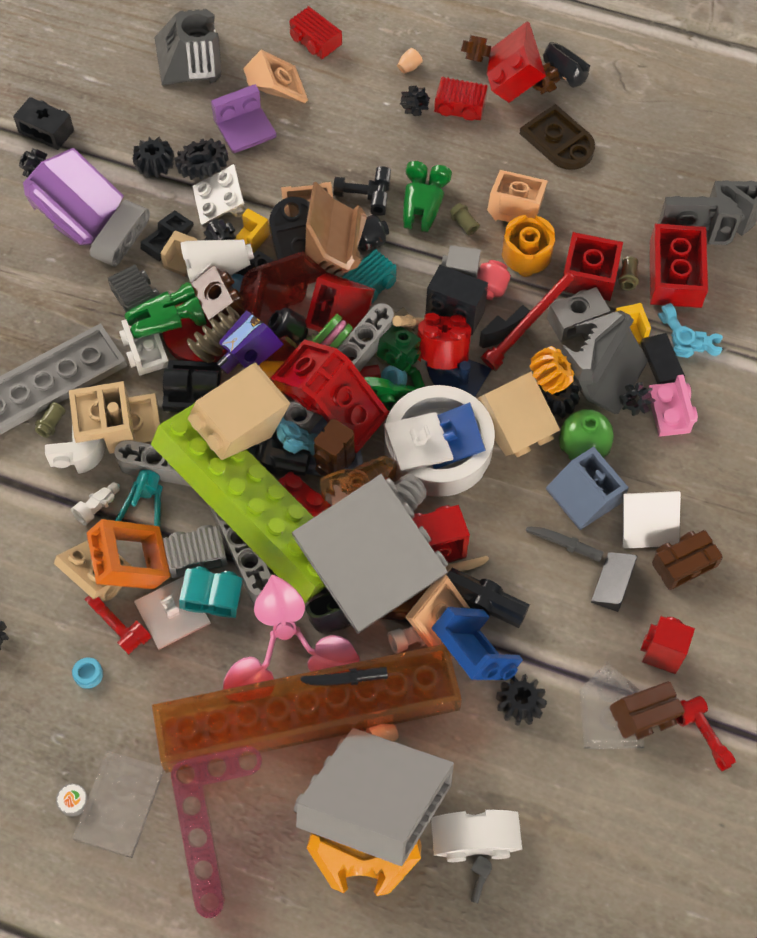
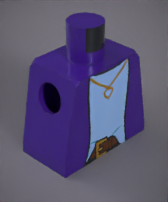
(247, 343)

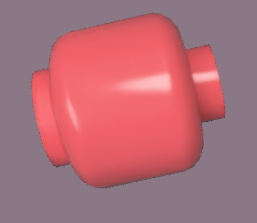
(497, 277)

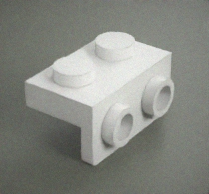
(145, 353)

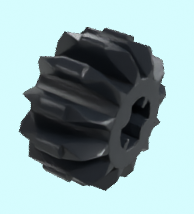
(153, 157)
(562, 401)
(515, 709)

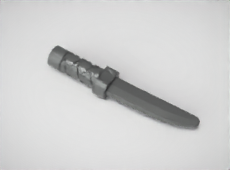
(572, 544)

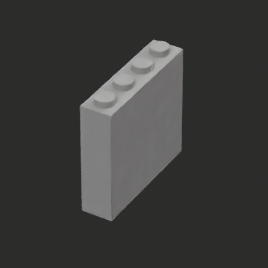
(370, 552)
(374, 796)

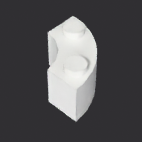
(481, 834)

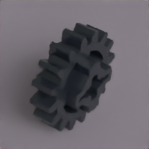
(201, 159)

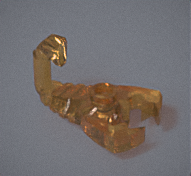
(352, 479)

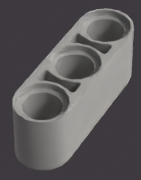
(119, 233)

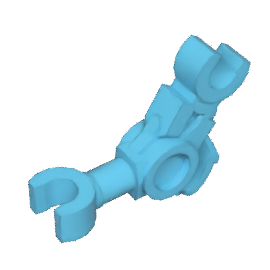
(687, 340)
(294, 437)

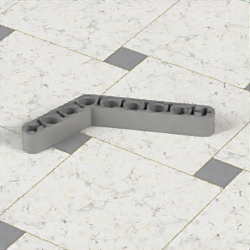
(354, 348)
(137, 456)

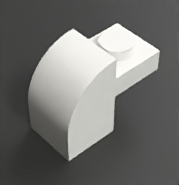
(82, 455)

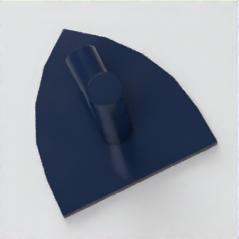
(467, 376)

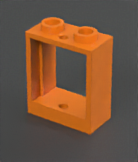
(106, 559)

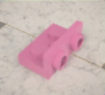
(673, 407)

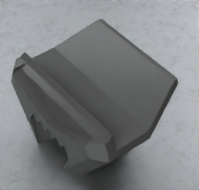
(189, 48)
(607, 360)

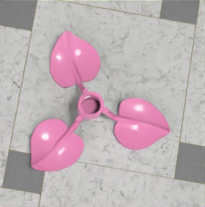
(280, 607)

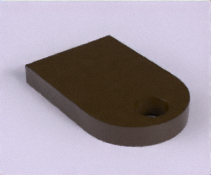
(559, 137)

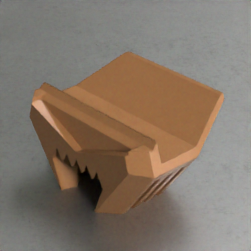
(333, 232)

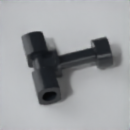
(374, 190)

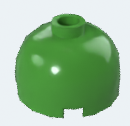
(586, 430)

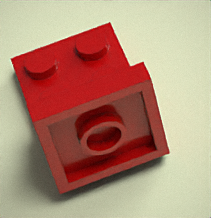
(331, 386)

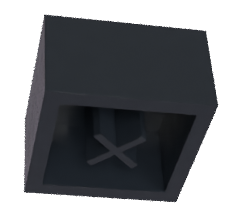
(457, 294)

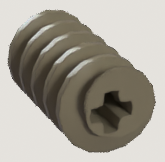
(208, 345)

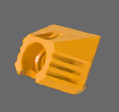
(341, 861)

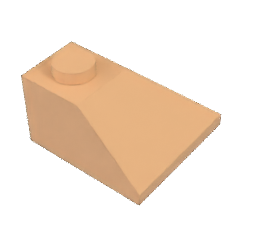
(275, 77)

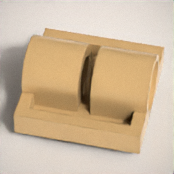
(79, 568)

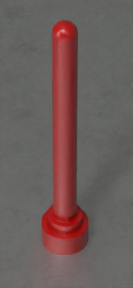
(494, 357)

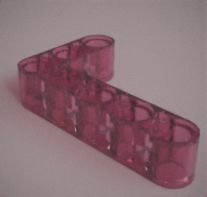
(201, 820)

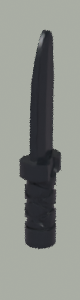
(352, 677)

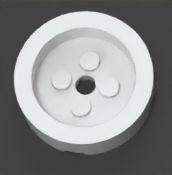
(458, 475)

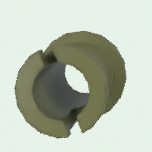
(464, 218)
(628, 278)
(49, 420)

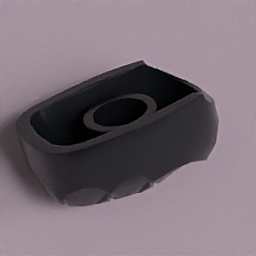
(569, 65)
(326, 614)

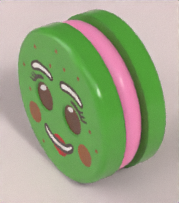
(333, 332)

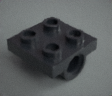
(187, 382)

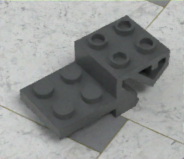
(726, 211)

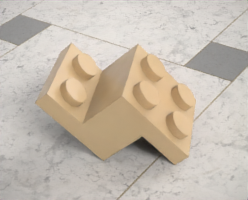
(112, 415)

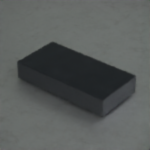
(661, 358)

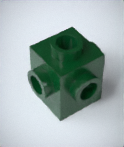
(399, 347)

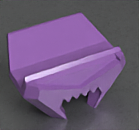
(72, 195)

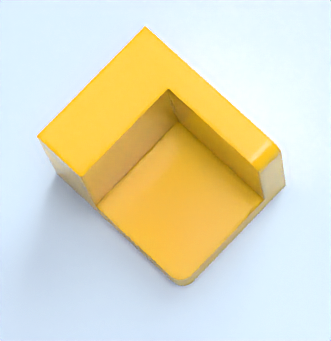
(254, 229)
(640, 326)

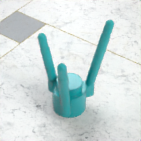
(144, 487)

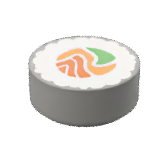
(71, 799)

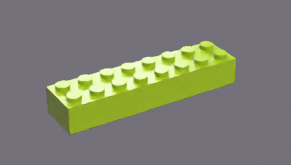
(244, 498)

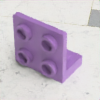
(242, 119)

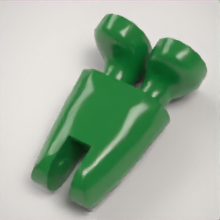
(424, 198)
(161, 314)

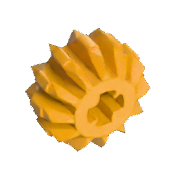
(552, 370)

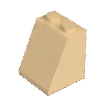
(239, 412)
(520, 415)

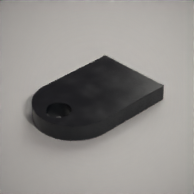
(289, 232)

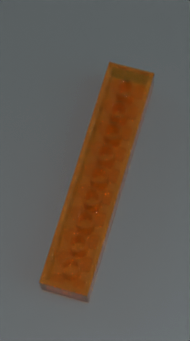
(295, 713)

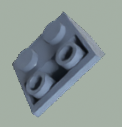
(587, 488)

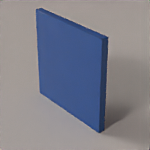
(461, 433)

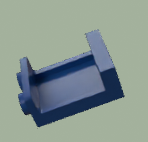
(462, 636)

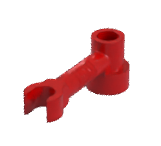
(131, 636)
(694, 712)

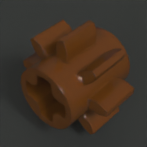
(476, 48)
(547, 84)

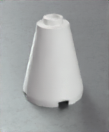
(224, 254)

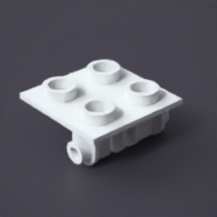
(219, 195)

